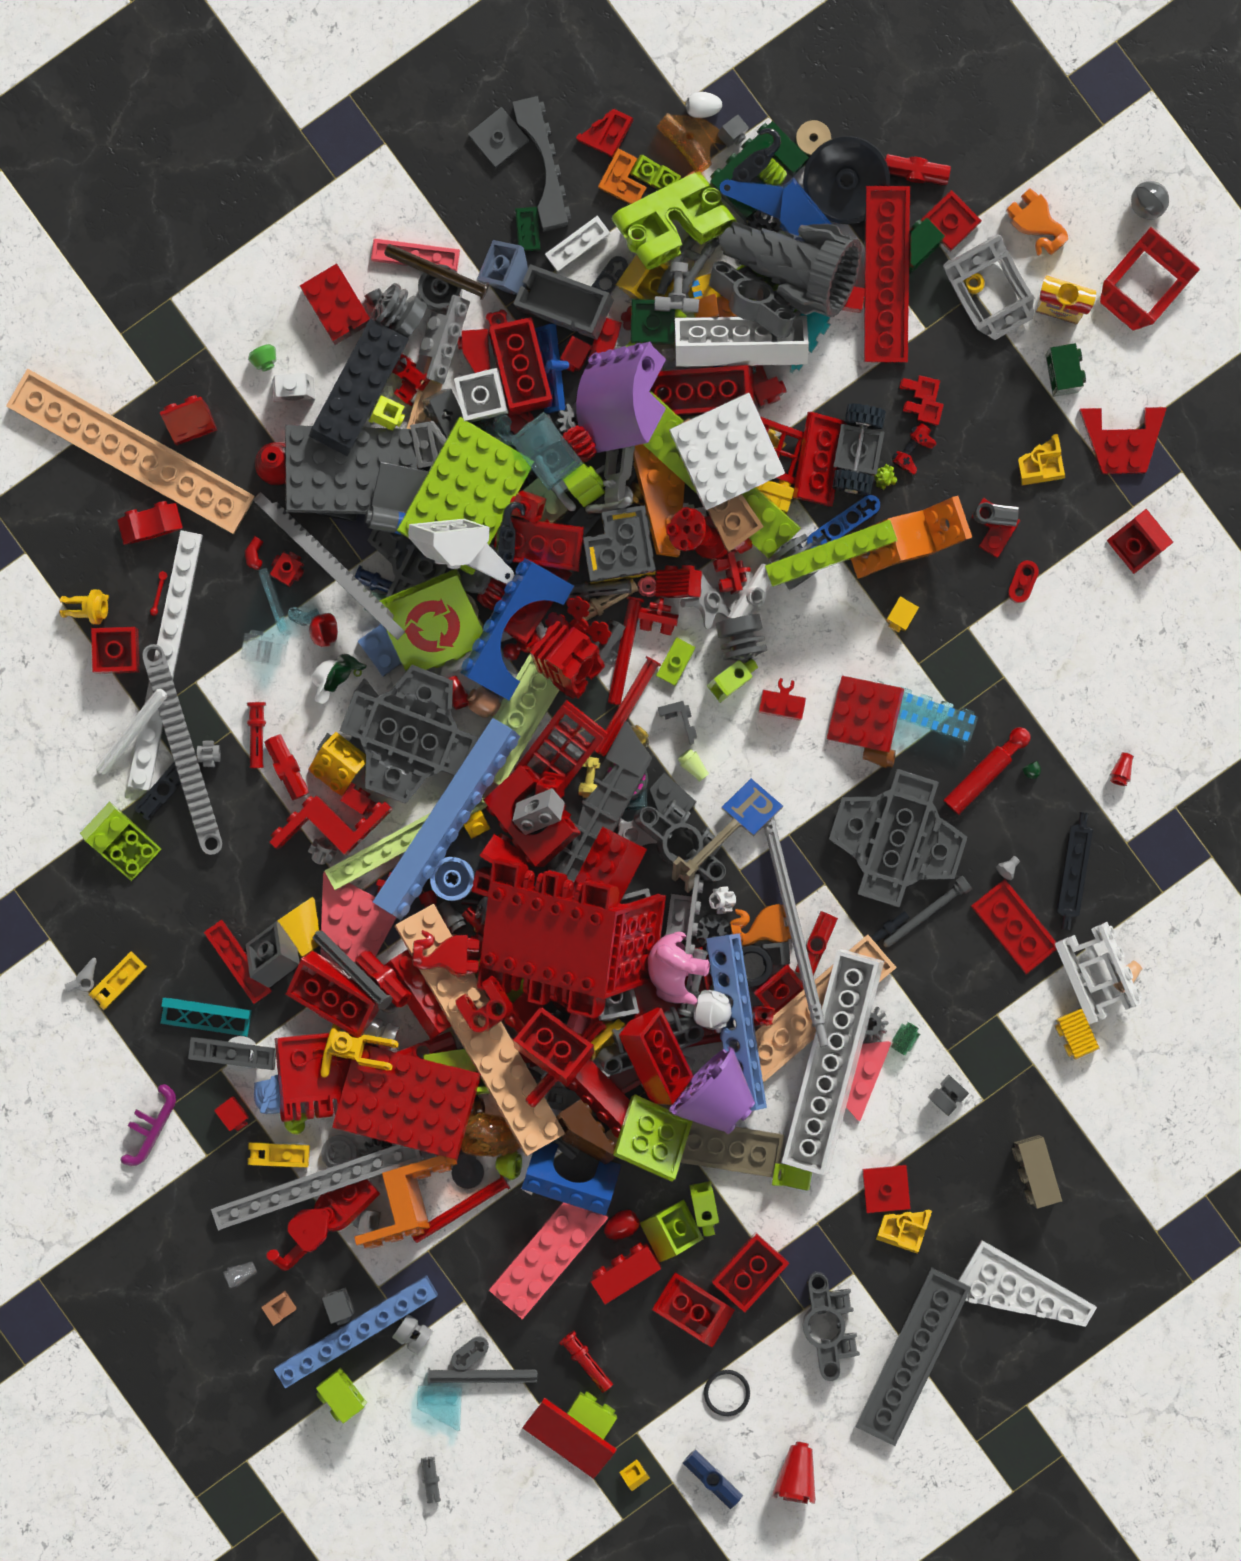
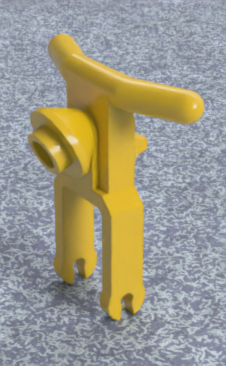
(345, 1046)

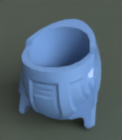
(267, 1095)

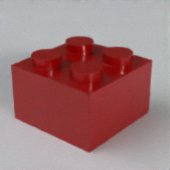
(115, 650)

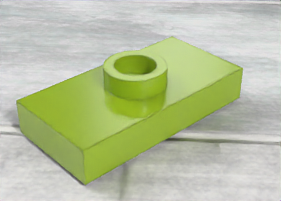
(675, 661)

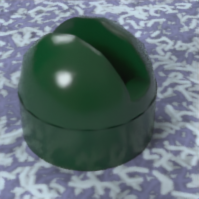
(1032, 770)

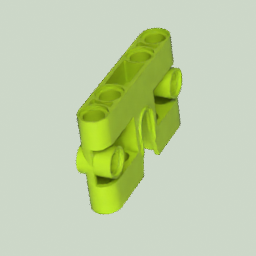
(682, 201)

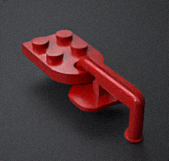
(331, 1213)

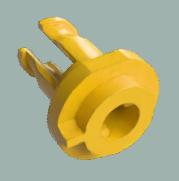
(93, 606)

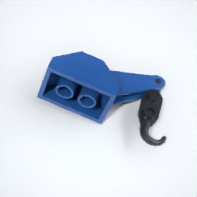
(785, 203)

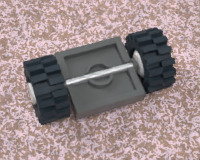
(858, 449)

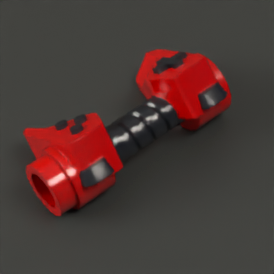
(920, 436)

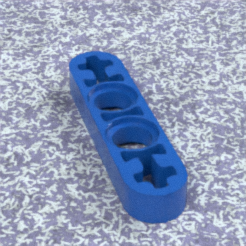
(841, 520)

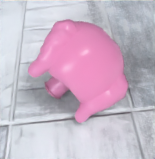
(669, 967)

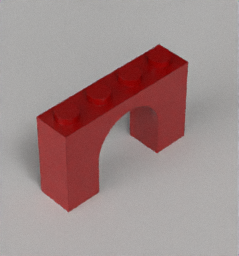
(538, 847)

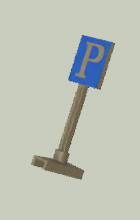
(749, 808)

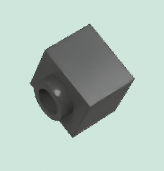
(733, 131)

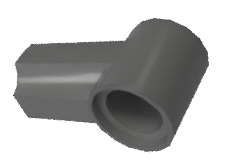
(997, 515)

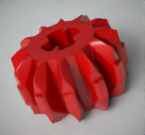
(580, 442)
(492, 594)

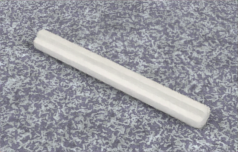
(131, 731)

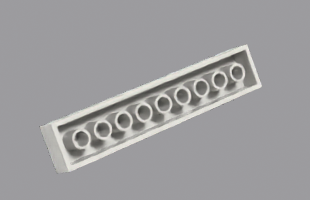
(833, 1067)

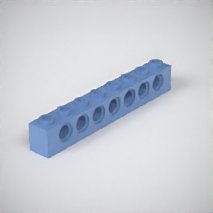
(741, 1010)
(355, 1331)

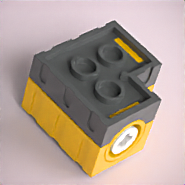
(622, 549)

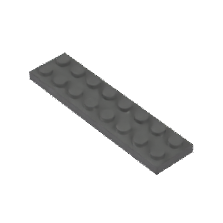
(913, 1356)

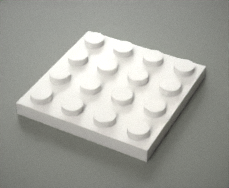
(727, 451)

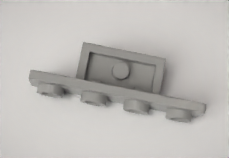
(442, 337)
(683, 912)

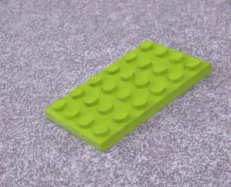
(468, 481)

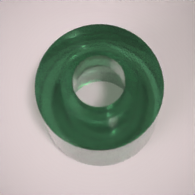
(905, 1038)

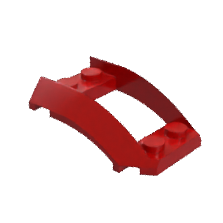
(1167, 256)

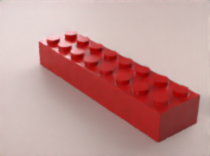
(611, 862)

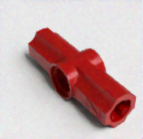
(918, 169)
(286, 767)
(822, 930)
(384, 978)
(441, 1043)

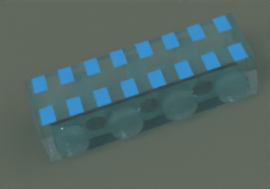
(937, 717)

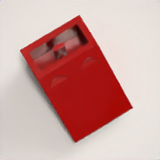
(188, 420)

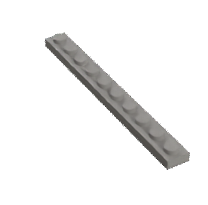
(314, 1185)

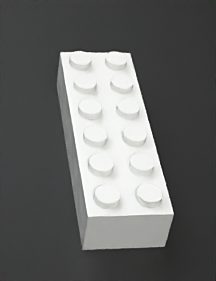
(737, 342)

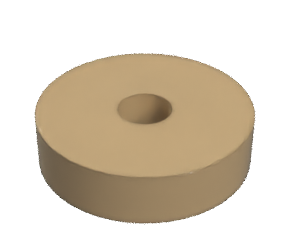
(812, 128)

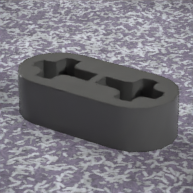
(473, 1356)

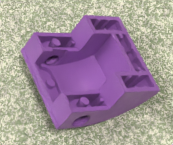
(616, 397)

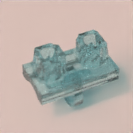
(499, 428)

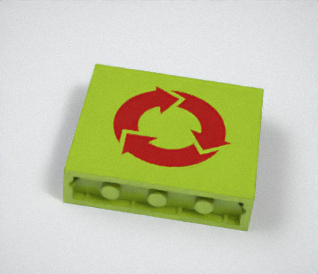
(435, 621)

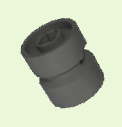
(942, 1100)

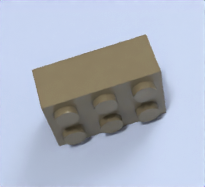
(1036, 1172)

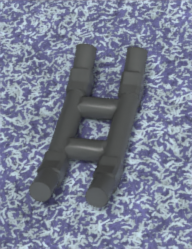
(690, 276)

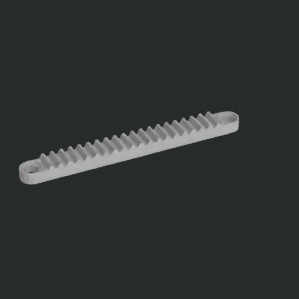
(330, 564)
(183, 751)

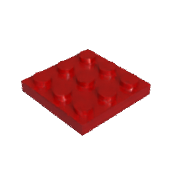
(865, 714)

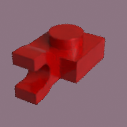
(924, 387)
(927, 411)

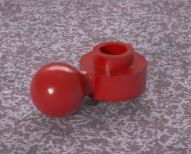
(511, 651)

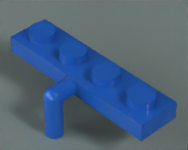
(553, 366)

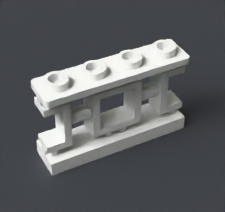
(1083, 981)

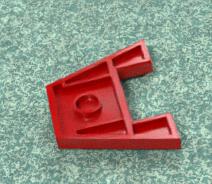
(1123, 449)

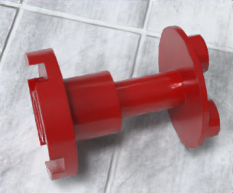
(692, 531)

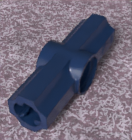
(702, 1469)

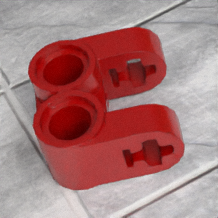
(488, 1011)

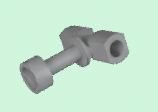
(677, 299)

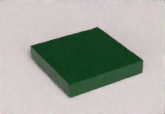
(651, 325)

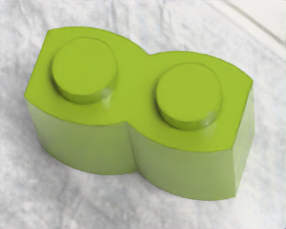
(585, 484)

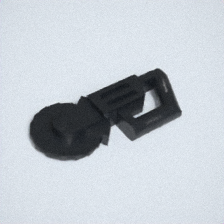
(468, 1171)

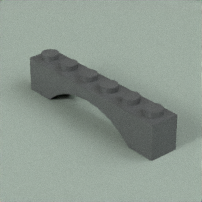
(530, 120)

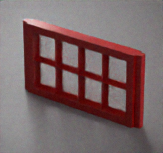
(564, 744)

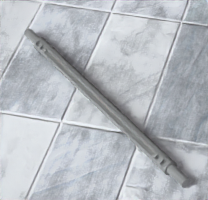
(795, 929)

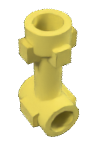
(588, 787)

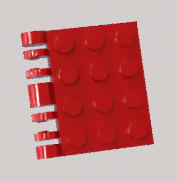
(300, 1077)

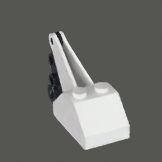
(465, 543)

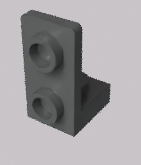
(670, 711)

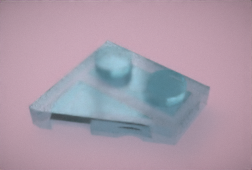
(441, 1403)

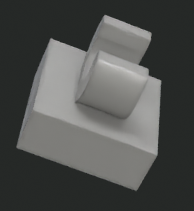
(368, 1221)

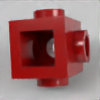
(291, 575)

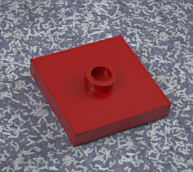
(953, 219)
(886, 1188)

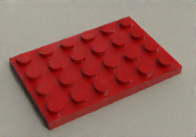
(411, 1106)

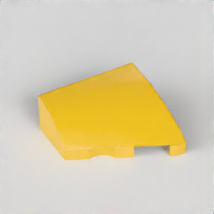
(1042, 463)
(301, 926)
(904, 1229)

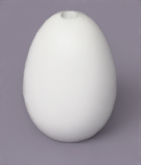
(703, 104)

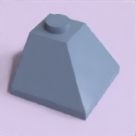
(504, 267)

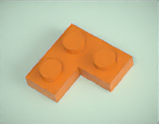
(616, 179)

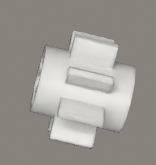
(722, 900)

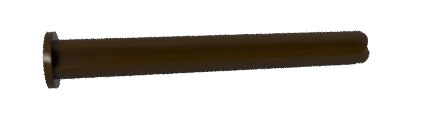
(436, 271)

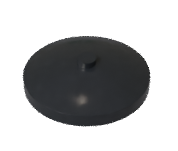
(839, 177)

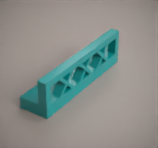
(206, 1008)

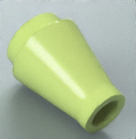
(692, 763)

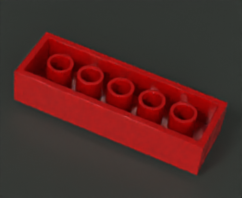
(702, 389)

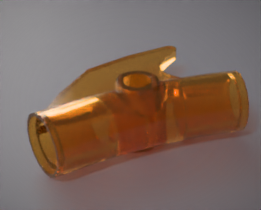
(691, 137)

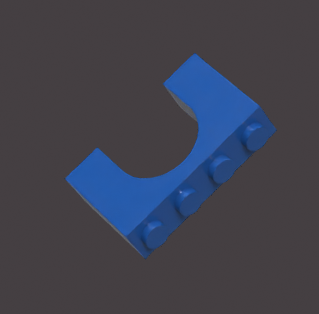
(590, 1195)

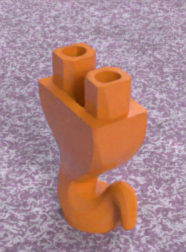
(1036, 220)
(766, 926)

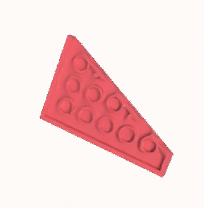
(353, 920)

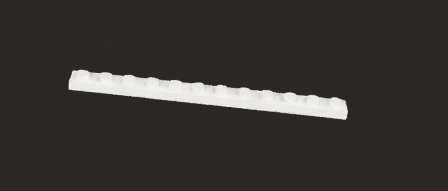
(169, 640)

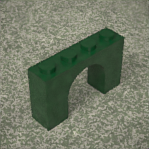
(788, 156)

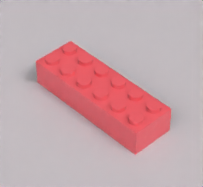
(546, 1257)

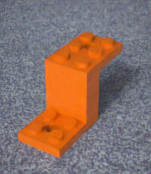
(917, 536)
(405, 1201)

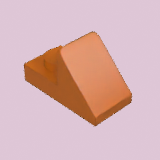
(714, 307)

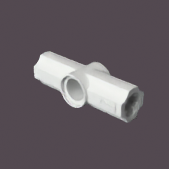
(759, 586)

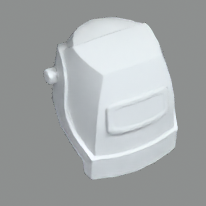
(712, 1010)

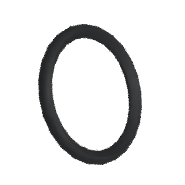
(706, 1396)

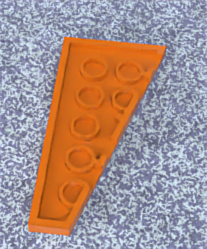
(662, 496)

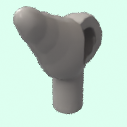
(84, 978)

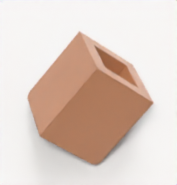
(279, 1307)

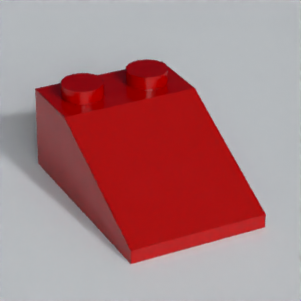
(693, 1309)

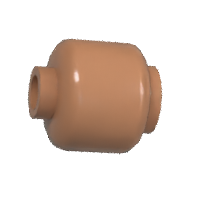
(483, 702)

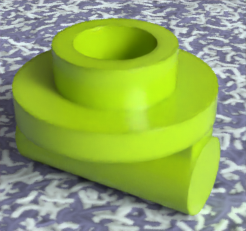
(296, 1127)

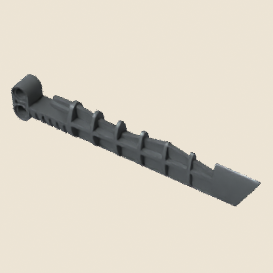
(609, 798)

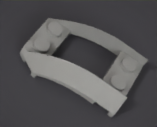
(975, 261)

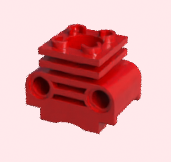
(567, 659)

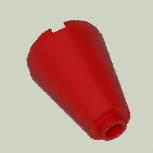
(271, 471)
(797, 1476)

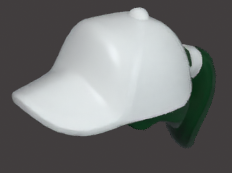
(333, 673)

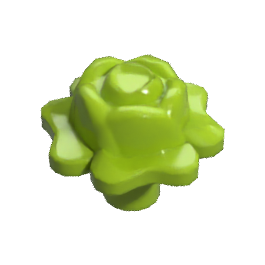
(885, 477)

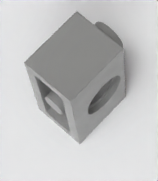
(538, 811)

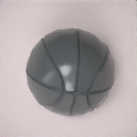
(1150, 200)

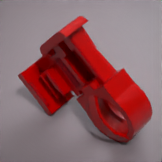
(412, 378)

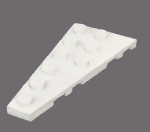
(1012, 1286)

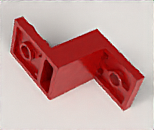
(330, 824)

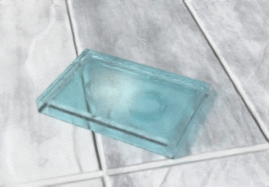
(546, 451)
(274, 602)

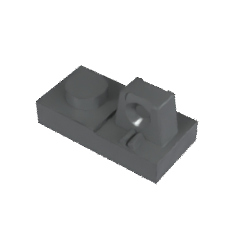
(606, 652)

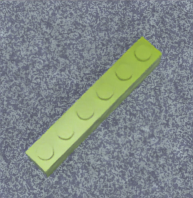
(831, 553)

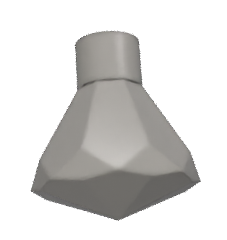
(1007, 869)

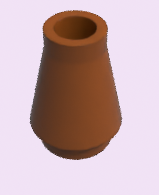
(879, 757)

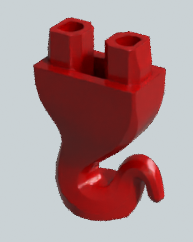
(448, 955)

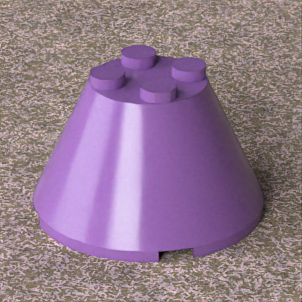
(716, 1094)

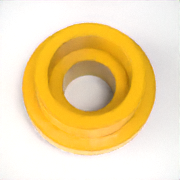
(980, 283)

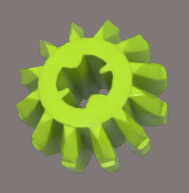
(773, 174)

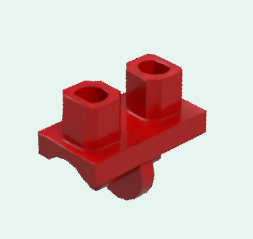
(734, 571)
(648, 616)

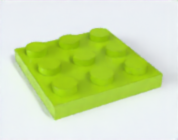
(652, 1138)

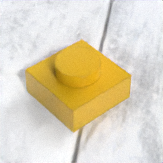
(476, 824)
(634, 1475)

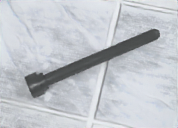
(960, 887)

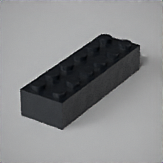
(358, 387)

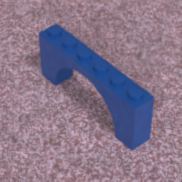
(527, 586)

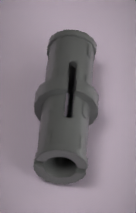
(430, 1479)

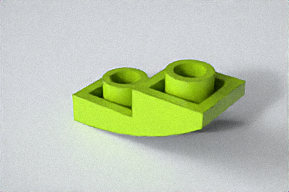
(653, 173)

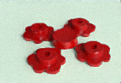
(579, 609)

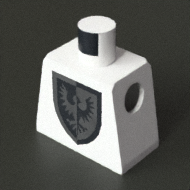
(293, 387)

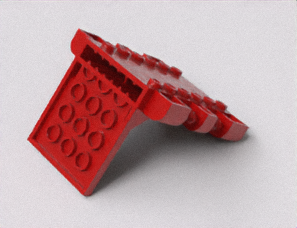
(565, 940)

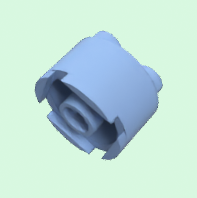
(464, 881)

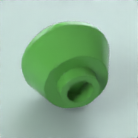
(263, 357)

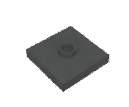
(498, 137)

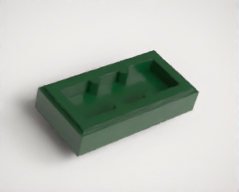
(528, 229)

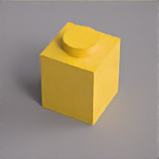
(901, 615)

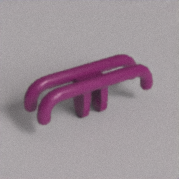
(153, 1134)

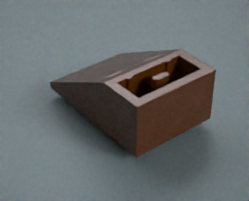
(585, 1132)

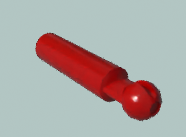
(986, 771)

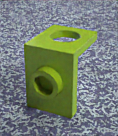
(792, 1177)

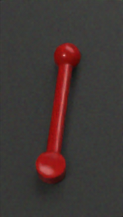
(163, 576)

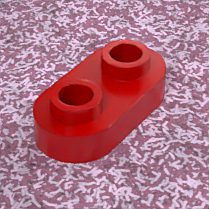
(1023, 582)

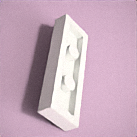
(577, 244)

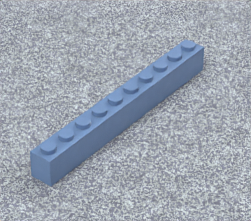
(447, 819)

